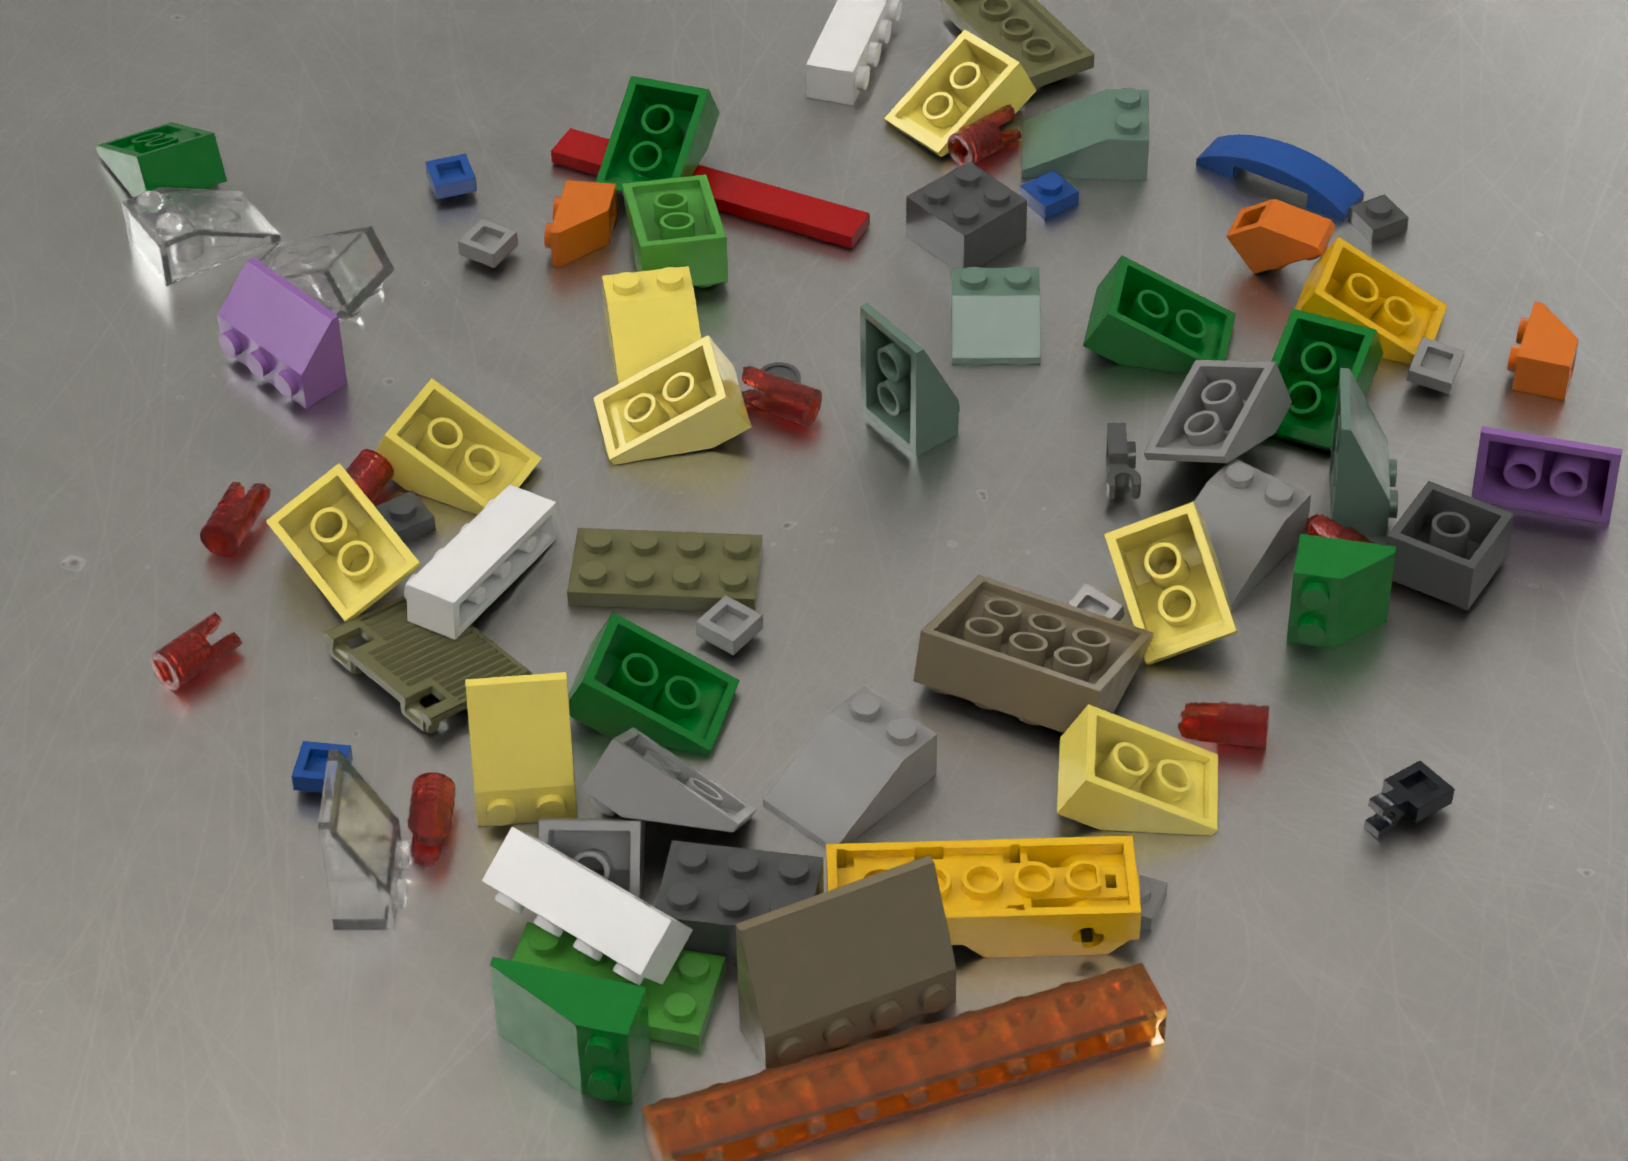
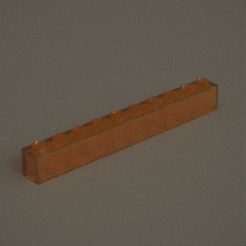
(910, 1071)

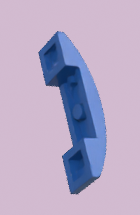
(1284, 163)

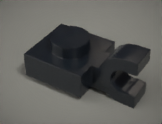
(1410, 792)

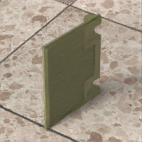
(419, 661)

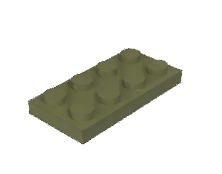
(1025, 33)
(663, 569)

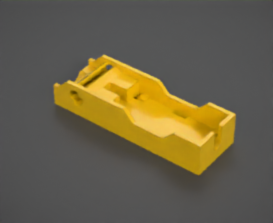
(1018, 892)

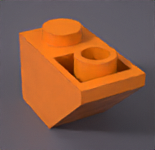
(581, 220)
(1278, 235)
(1546, 355)

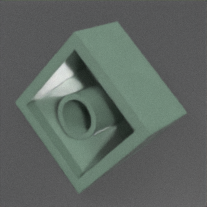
(995, 316)

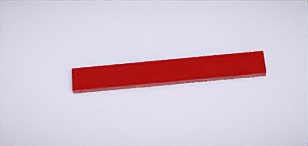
(739, 195)

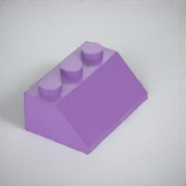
(282, 335)
(1546, 475)

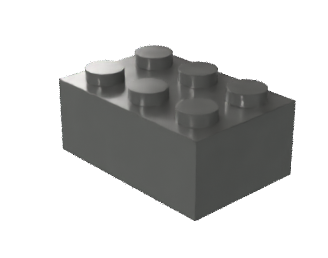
(724, 885)

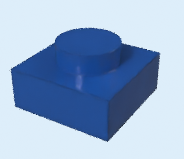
(451, 176)
(1049, 195)
(311, 765)

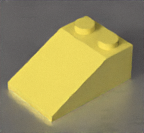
(958, 90)
(649, 317)
(673, 406)
(453, 451)
(343, 543)
(1172, 581)
(521, 748)
(1135, 778)

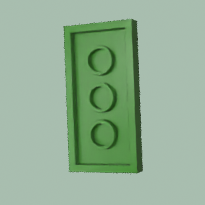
(676, 1010)

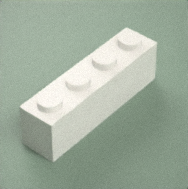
(849, 49)
(481, 561)
(586, 906)

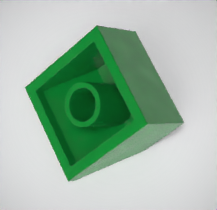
(1338, 590)

